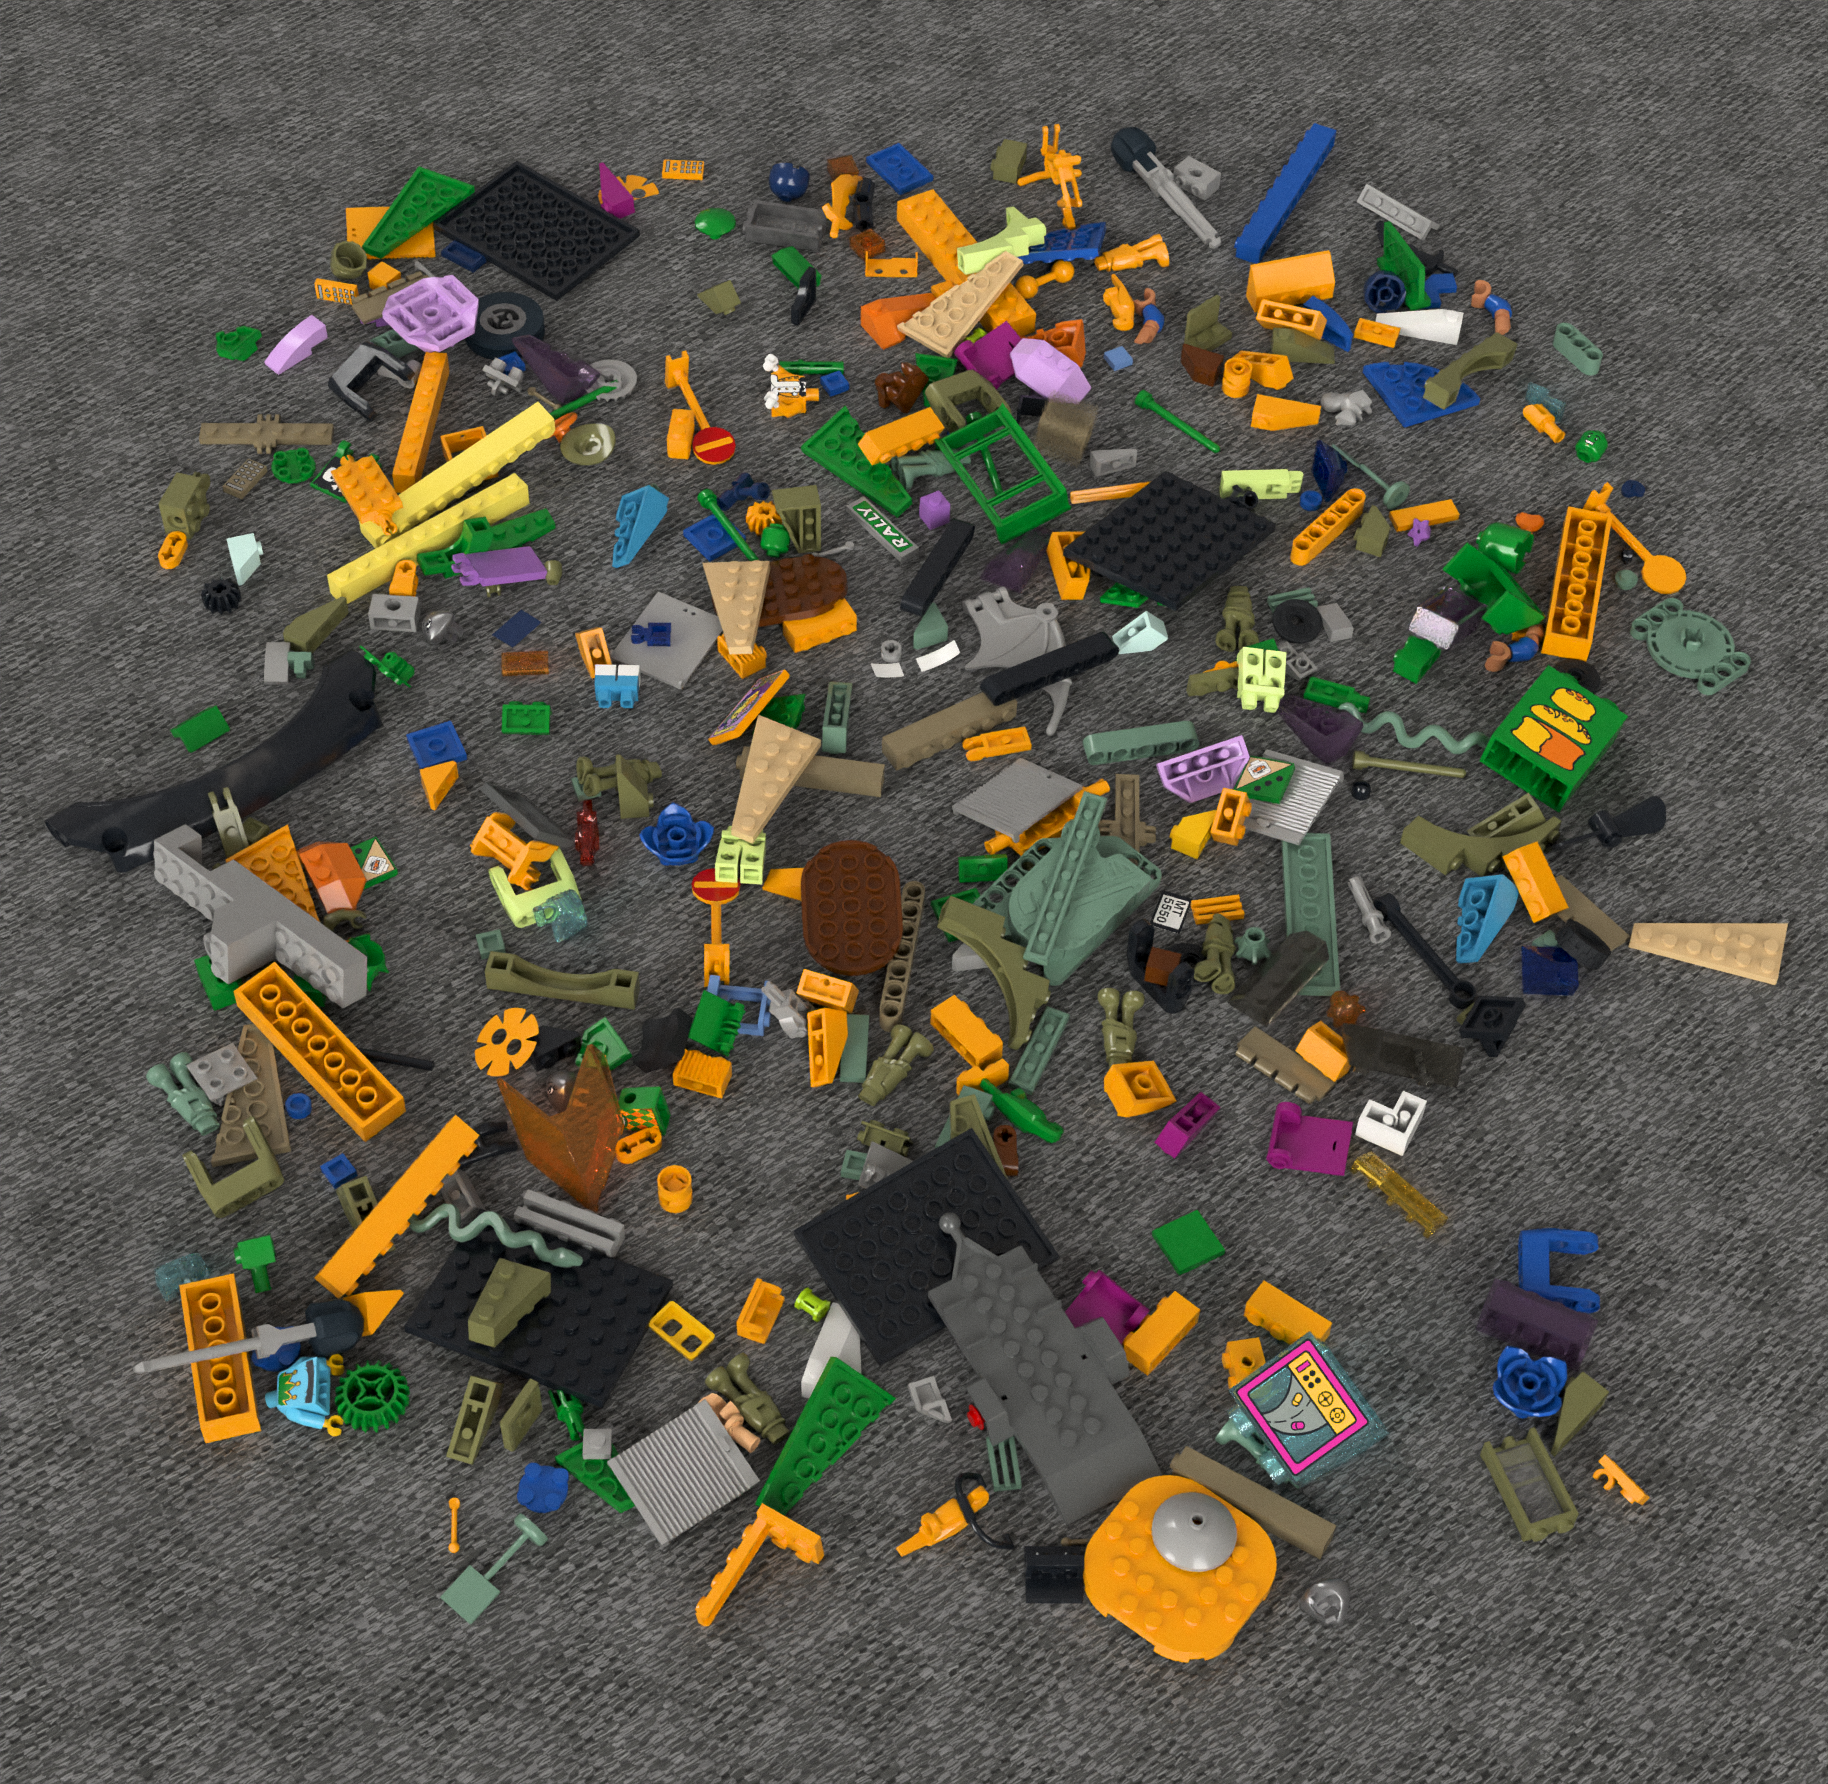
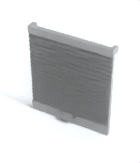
(691, 640)
(1017, 798)
(1300, 804)
(683, 1472)

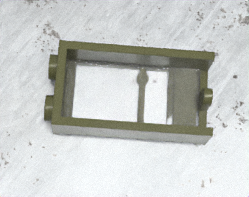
(1530, 1486)

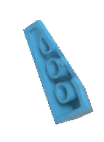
(638, 517)
(1485, 908)

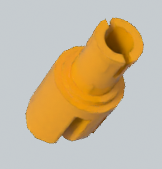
(1543, 421)

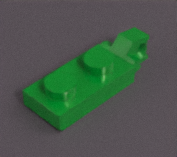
(1334, 694)

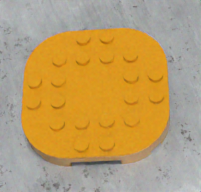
(1170, 1607)

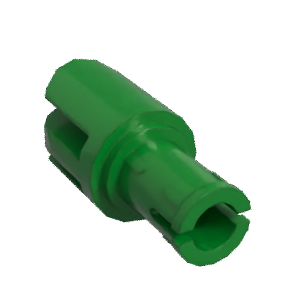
(569, 1412)

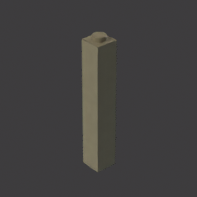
(834, 774)
(1262, 1505)

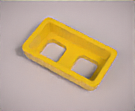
(690, 1327)

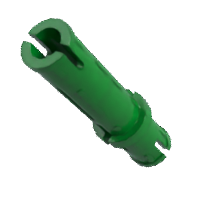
(812, 367)

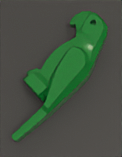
(1023, 1113)

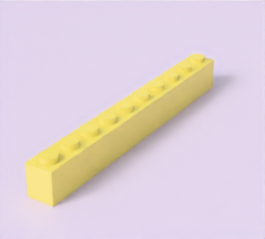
(465, 471)
(433, 535)

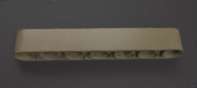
(901, 965)

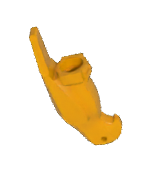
(1120, 304)
(943, 1522)

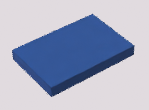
(899, 169)

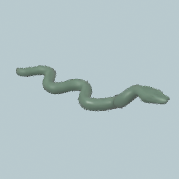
(1418, 740)
(557, 1257)

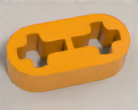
(168, 548)
(638, 1145)

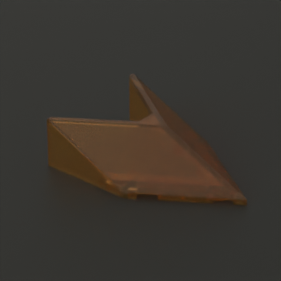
(576, 1144)

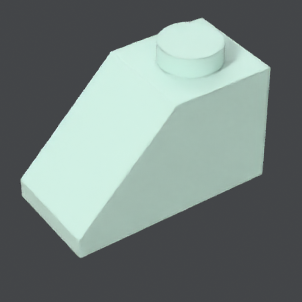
(244, 556)
(1141, 634)

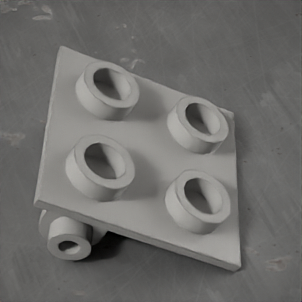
(221, 1073)
(880, 1164)

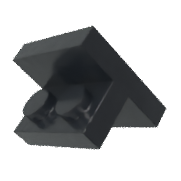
(1492, 1021)
(1053, 1574)

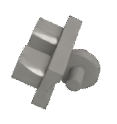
(495, 372)

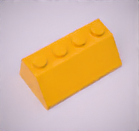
(1291, 280)

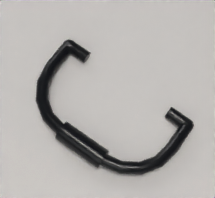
(970, 1516)

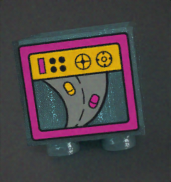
(1305, 1412)

